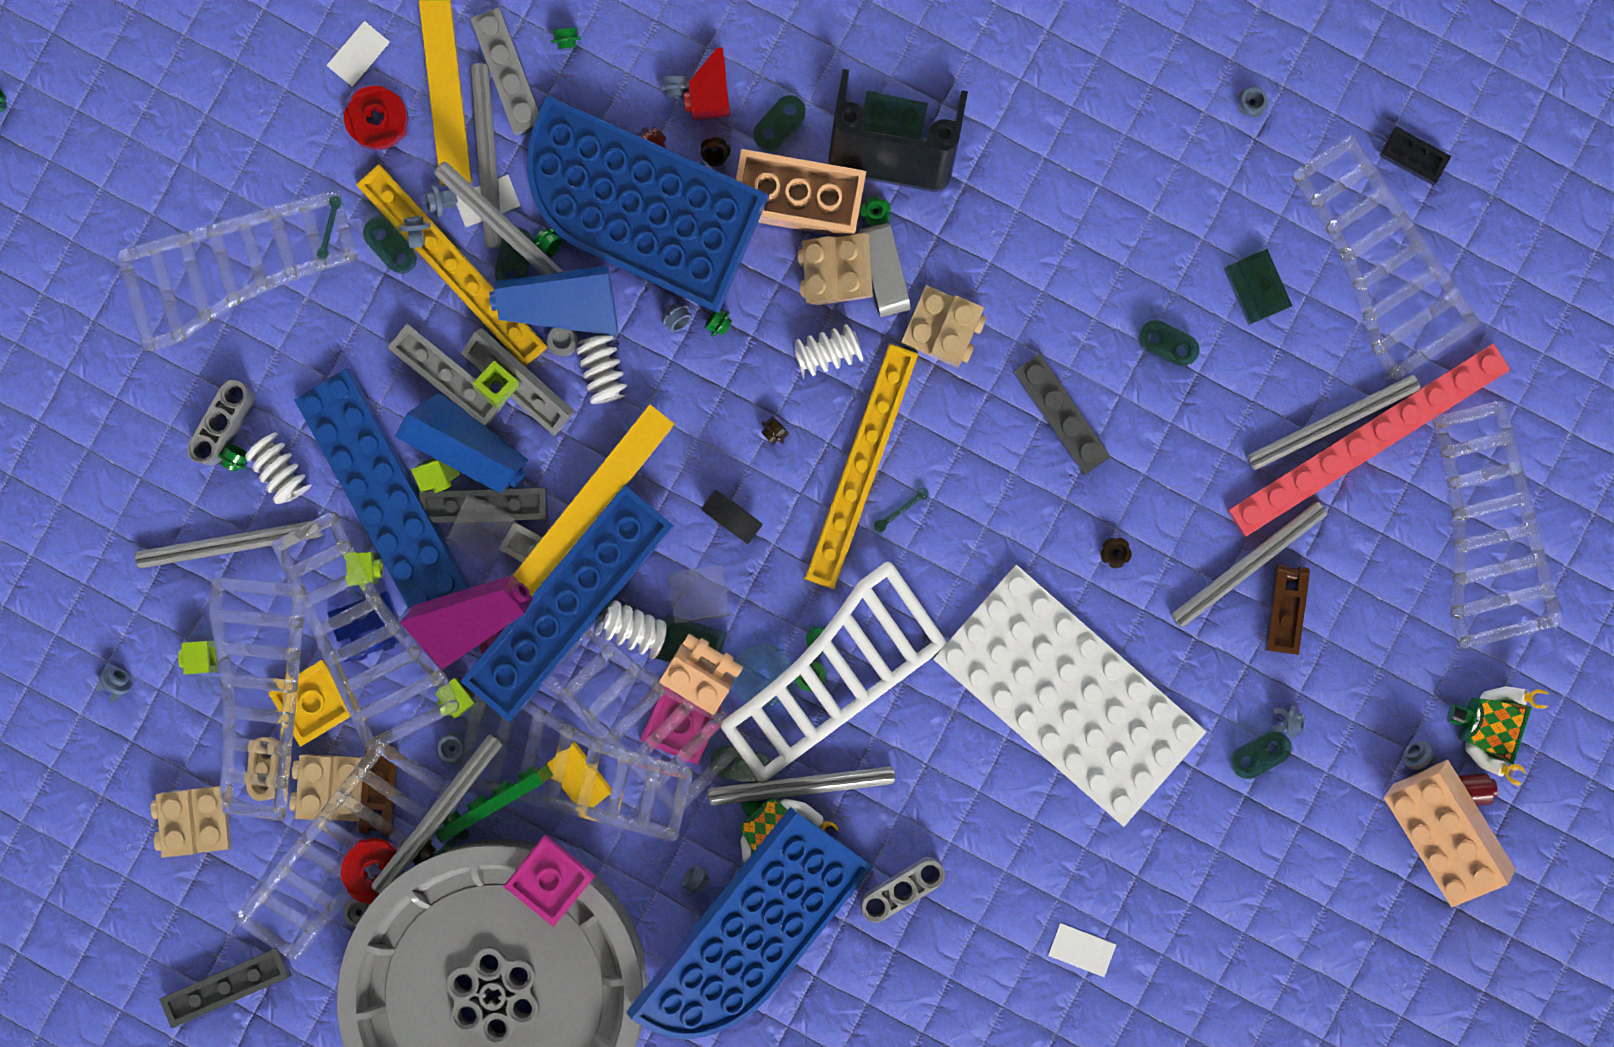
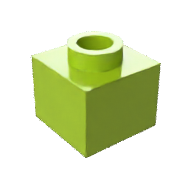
(491, 375)
(434, 475)
(372, 566)
(198, 657)
(463, 694)

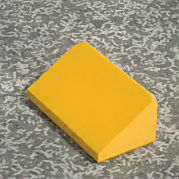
(573, 777)

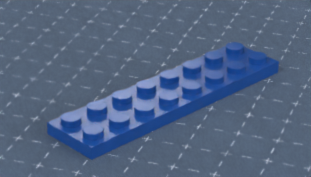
(380, 490)
(567, 604)

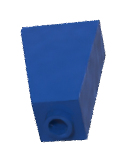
(559, 300)
(462, 443)

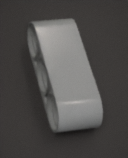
(886, 271)
(207, 428)
(893, 903)

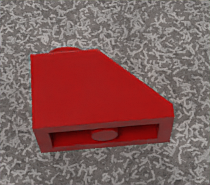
(709, 89)

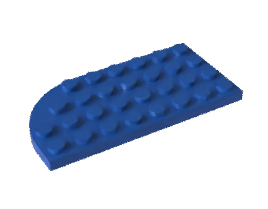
(640, 203)
(752, 932)

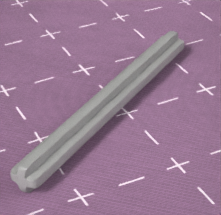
(485, 145)
(495, 219)
(1333, 422)
(215, 546)
(1249, 564)
(801, 786)
(437, 813)

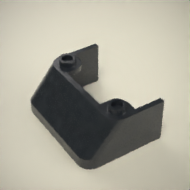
(890, 157)

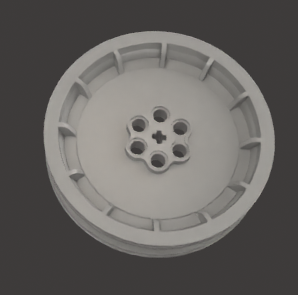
(441, 921)

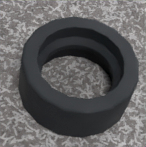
(731, 516)

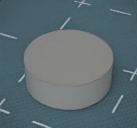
(562, 341)

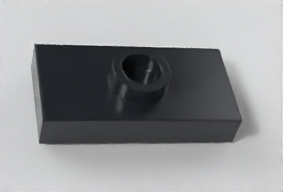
(1414, 156)

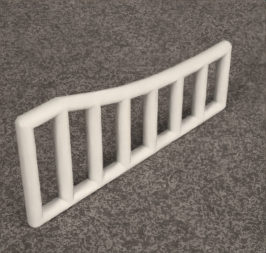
(823, 643)

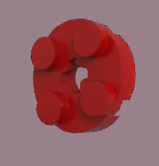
(360, 109)
(357, 858)

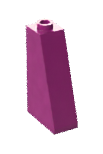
(466, 618)

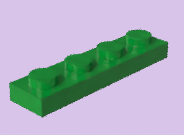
(503, 795)

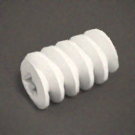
(827, 350)
(601, 369)
(275, 469)
(632, 626)

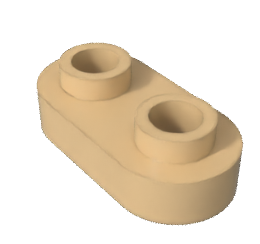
(262, 764)

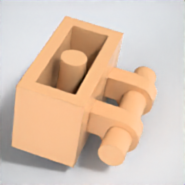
(698, 678)

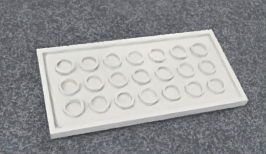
(1069, 695)

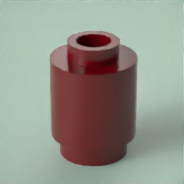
(1480, 788)

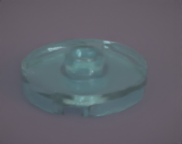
(754, 660)

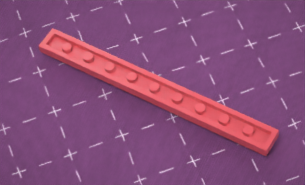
(1368, 440)

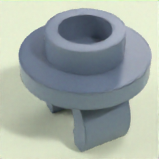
(437, 201)
(415, 227)
(115, 681)
(1293, 721)
(1419, 755)

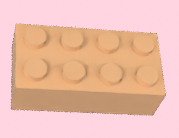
(804, 192)
(1450, 834)

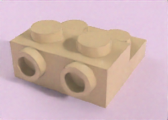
(836, 269)
(944, 326)
(317, 782)
(190, 822)

